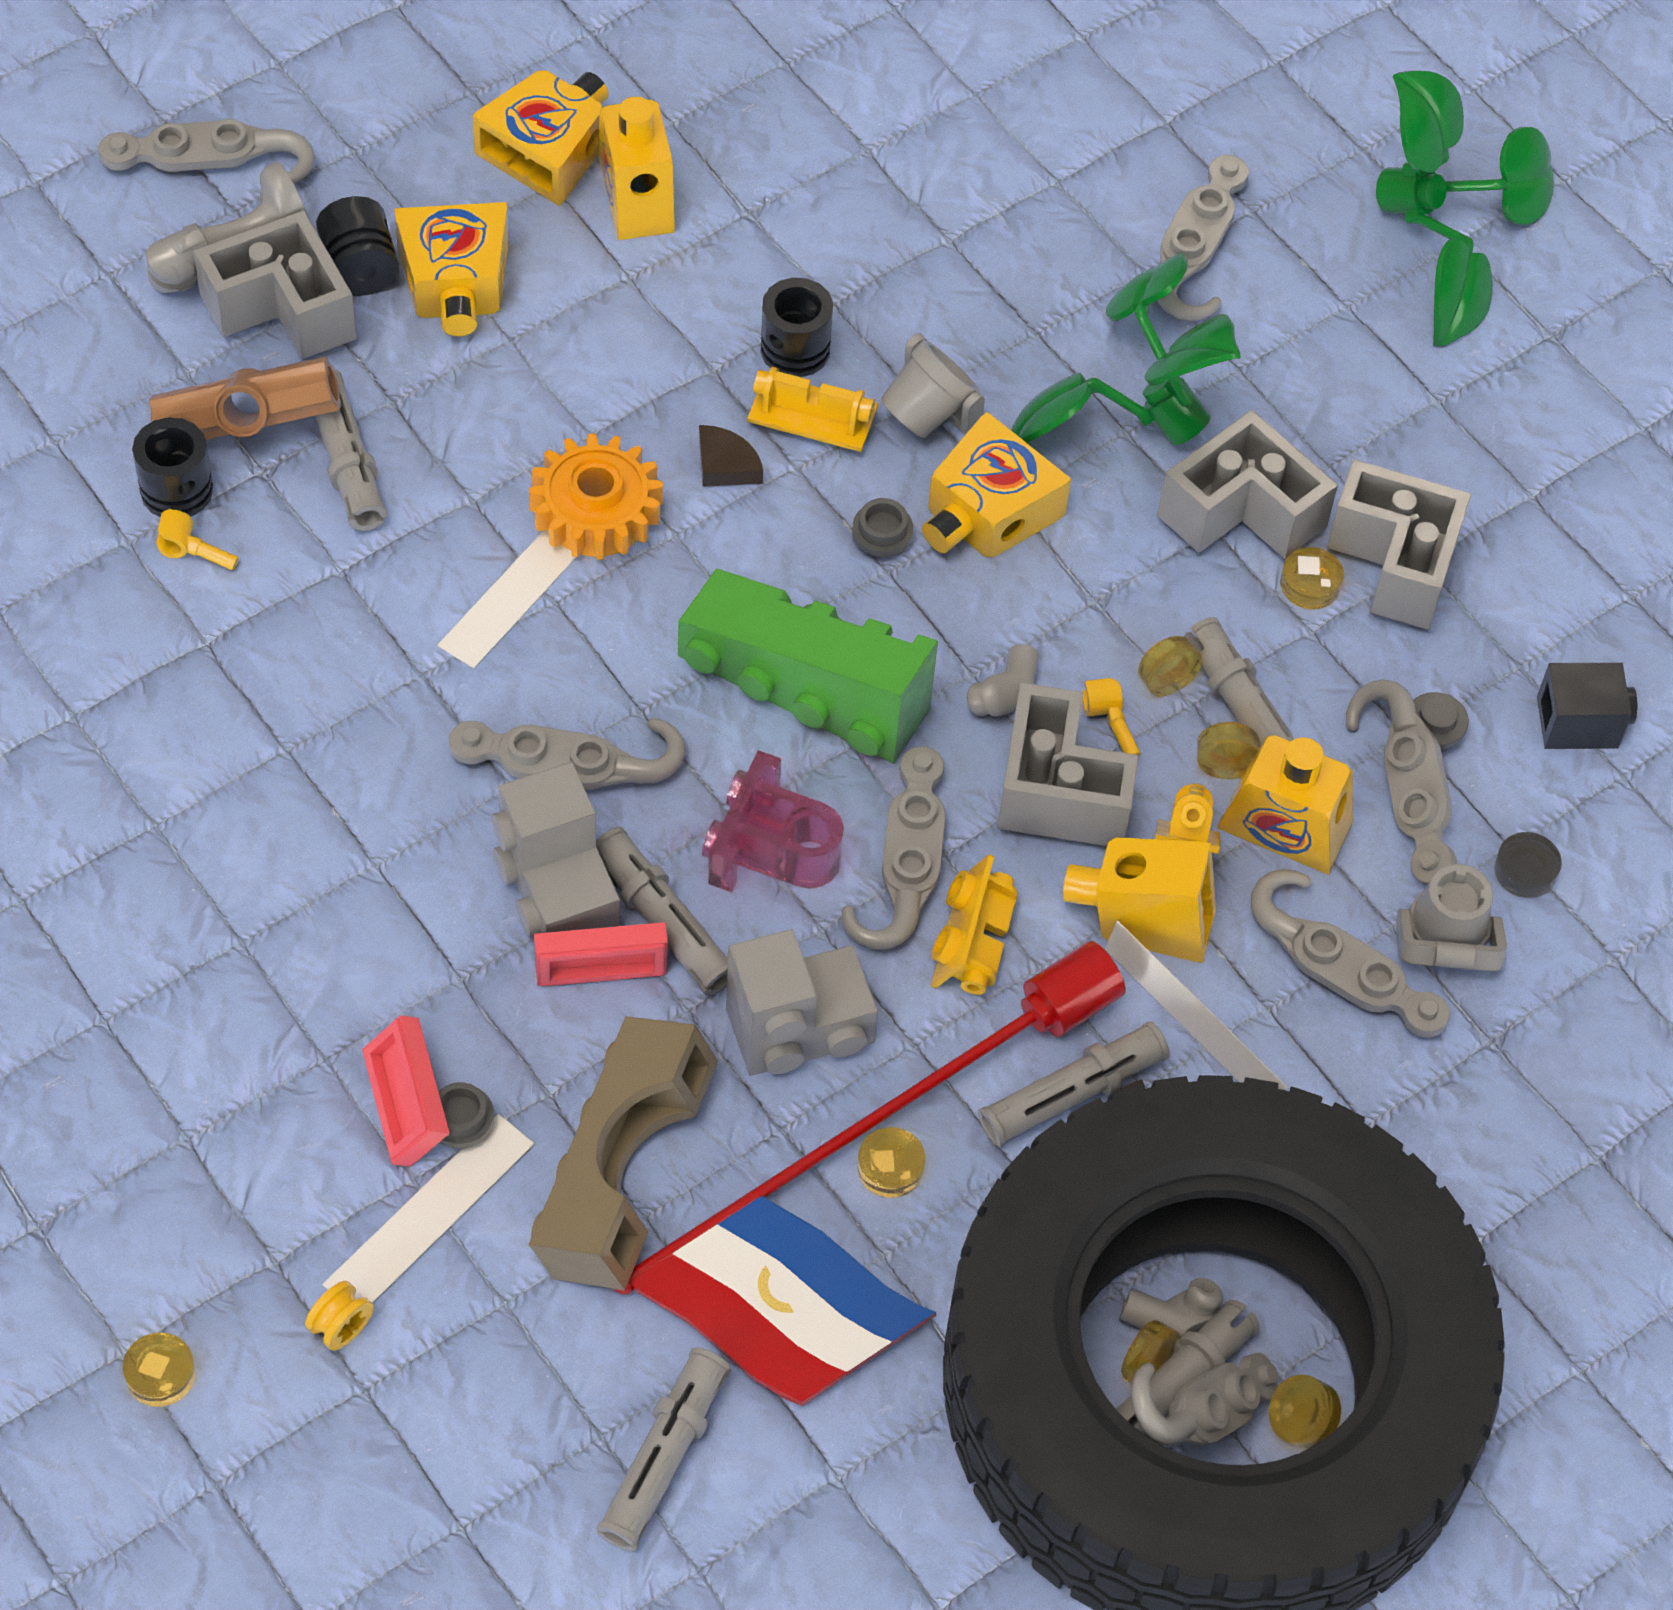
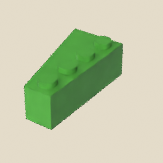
(811, 662)

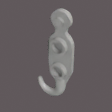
(204, 146)
(1200, 229)
(539, 748)
(1413, 774)
(910, 850)
(1346, 962)
(1207, 1404)

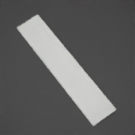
(506, 601)
(1186, 1008)
(431, 1211)

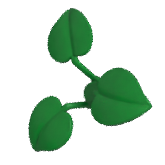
(1429, 126)
(1168, 396)

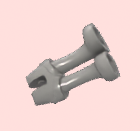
(172, 258)

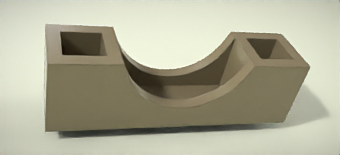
(648, 1081)

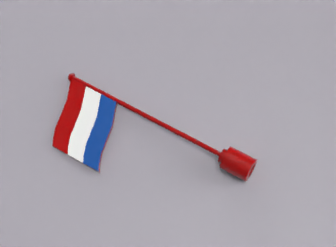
(838, 1305)

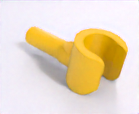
(176, 540)
(1106, 698)

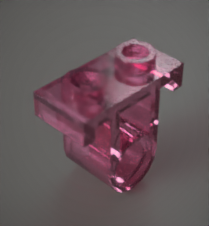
(767, 829)

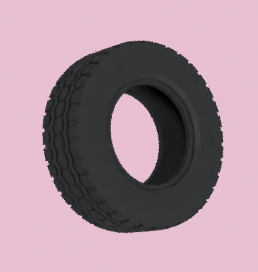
(1253, 1179)

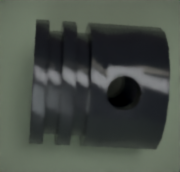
(359, 243)
(796, 326)
(172, 466)

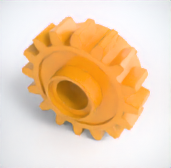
(595, 497)

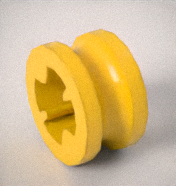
(339, 1315)

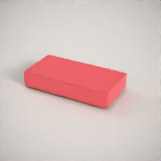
(601, 954)
(405, 1091)

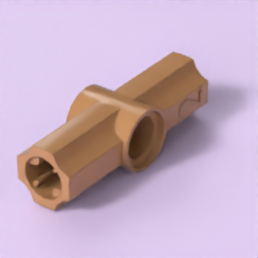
(281, 393)

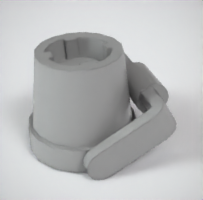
(932, 391)
(1453, 923)

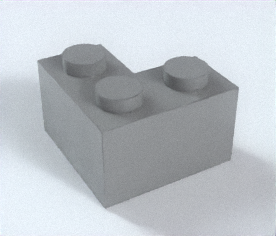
(277, 274)
(1247, 478)
(1404, 527)
(1062, 786)
(552, 853)
(796, 1006)

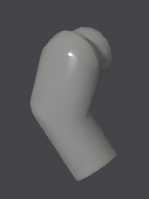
(1000, 692)
(1183, 1312)

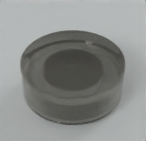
(1527, 864)

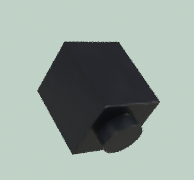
(1585, 705)

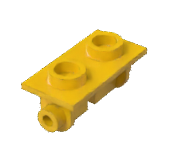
(810, 411)
(1190, 818)
(978, 904)

